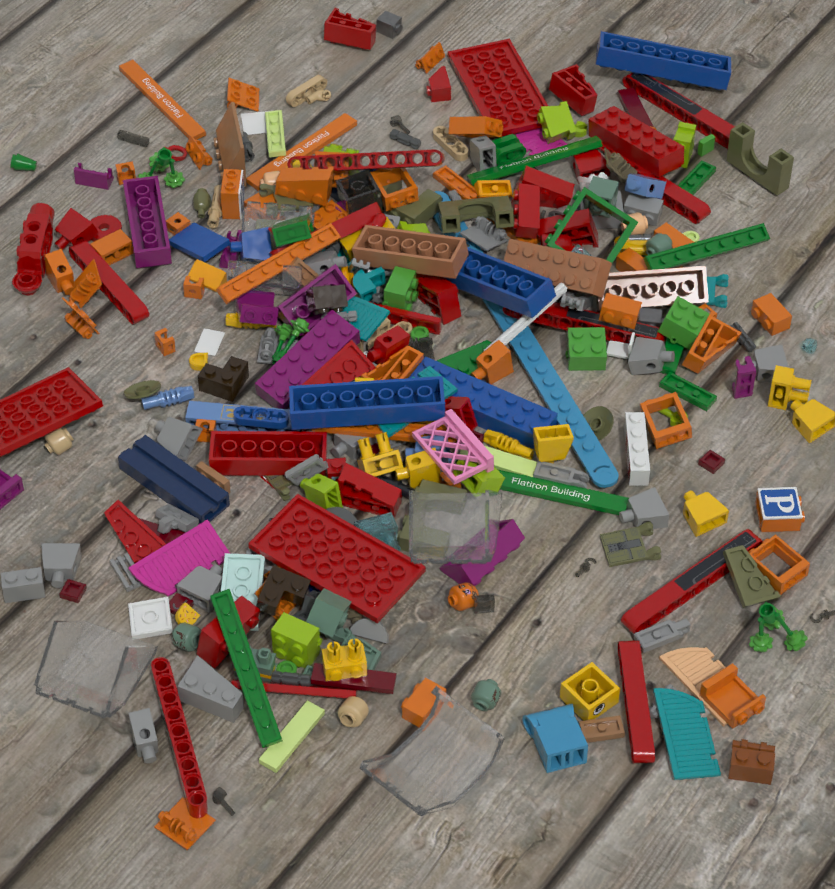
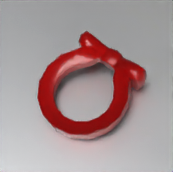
(179, 148)

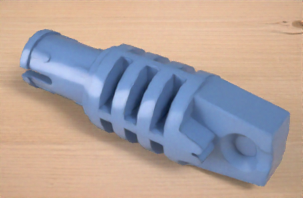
(173, 396)

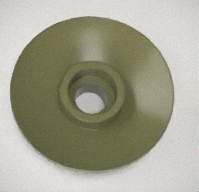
(142, 389)
(600, 421)

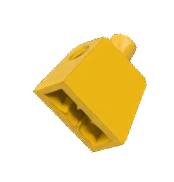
(812, 419)
(552, 442)
(419, 467)
(703, 512)

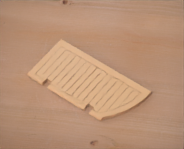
(692, 668)

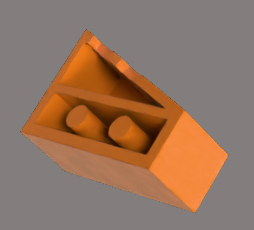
(305, 185)
(710, 344)
(398, 366)

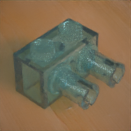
(381, 527)

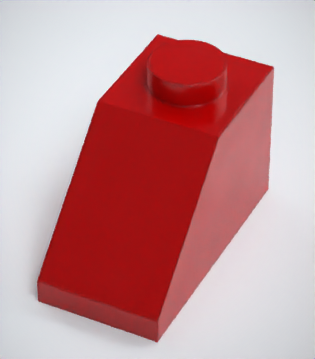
(439, 86)

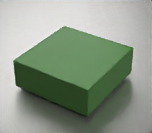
(706, 145)

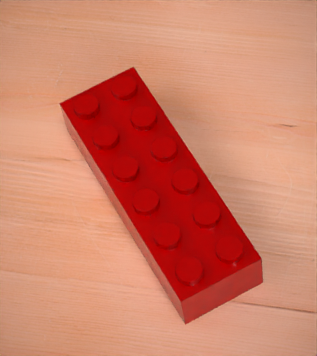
(636, 141)
(263, 451)

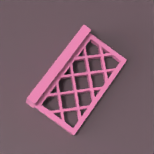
(455, 429)

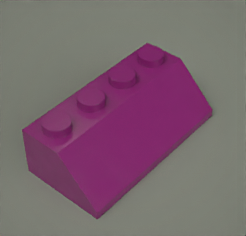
(296, 304)
(508, 540)

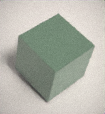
(605, 189)
(329, 612)

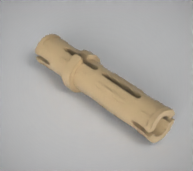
(215, 210)

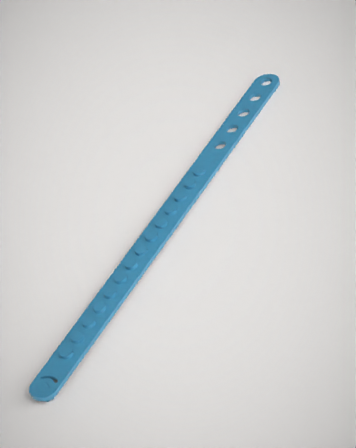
(551, 388)

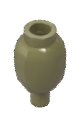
(201, 202)

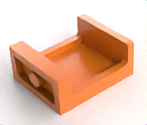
(731, 697)

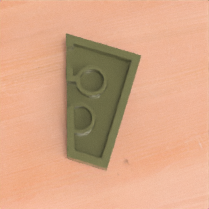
(749, 582)

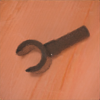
(397, 121)
(218, 798)

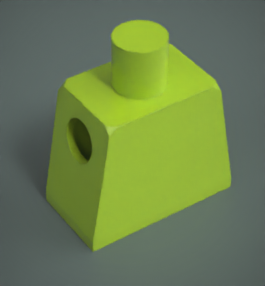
(322, 491)

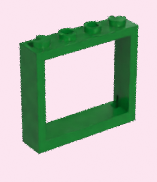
(604, 205)

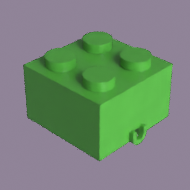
(401, 289)
(683, 322)
(586, 349)

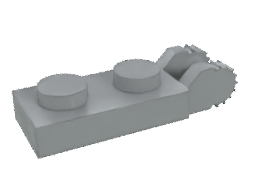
(561, 474)

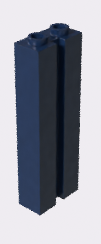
(173, 480)

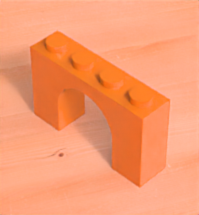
(632, 261)

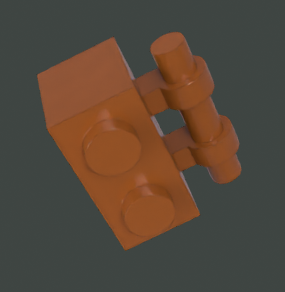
(752, 762)

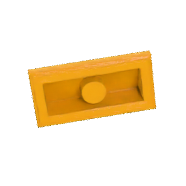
(493, 188)
(212, 276)

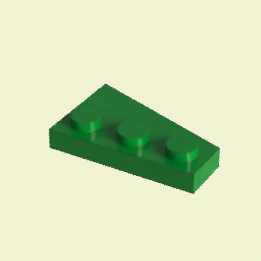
(465, 359)

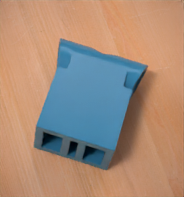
(557, 737)

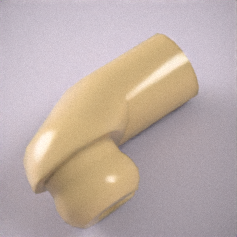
(319, 95)

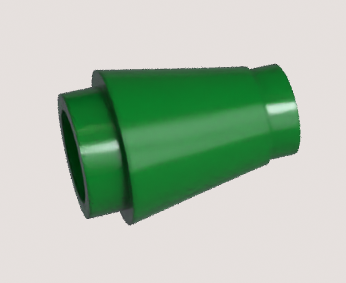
(23, 163)

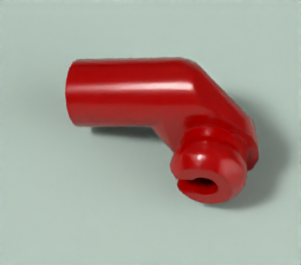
(379, 220)

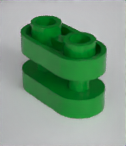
(508, 149)

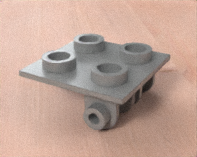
(485, 234)
(269, 344)

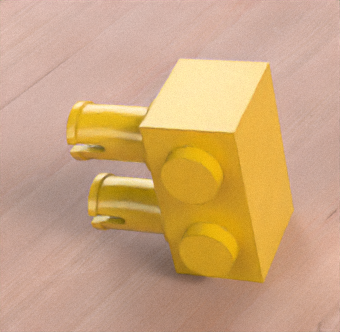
(782, 388)
(381, 463)
(344, 661)

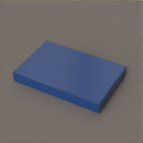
(199, 242)

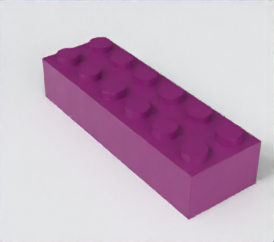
(147, 222)
(305, 359)

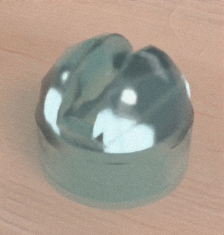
(809, 345)

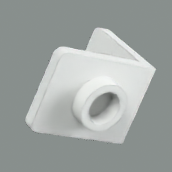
(620, 349)

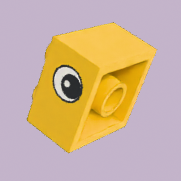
(590, 692)

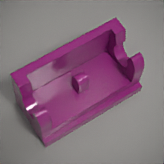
(93, 178)
(227, 255)
(745, 379)

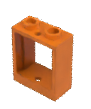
(475, 127)
(388, 176)
(672, 434)
(799, 565)

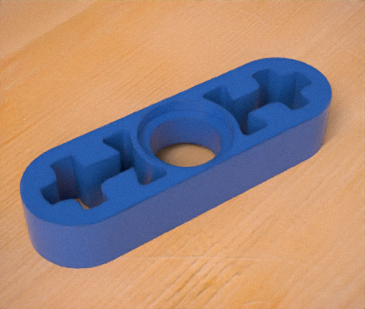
(275, 414)

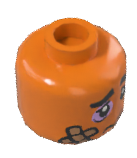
(462, 596)

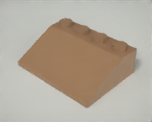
(230, 143)

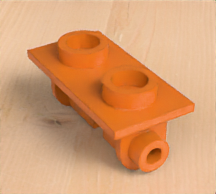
(431, 58)
(198, 152)

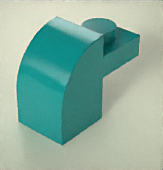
(366, 284)

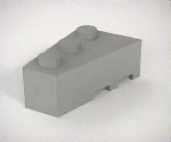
(210, 691)

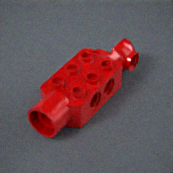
(34, 244)

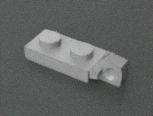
(661, 634)

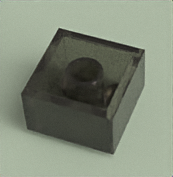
(358, 191)

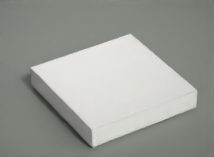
(150, 618)

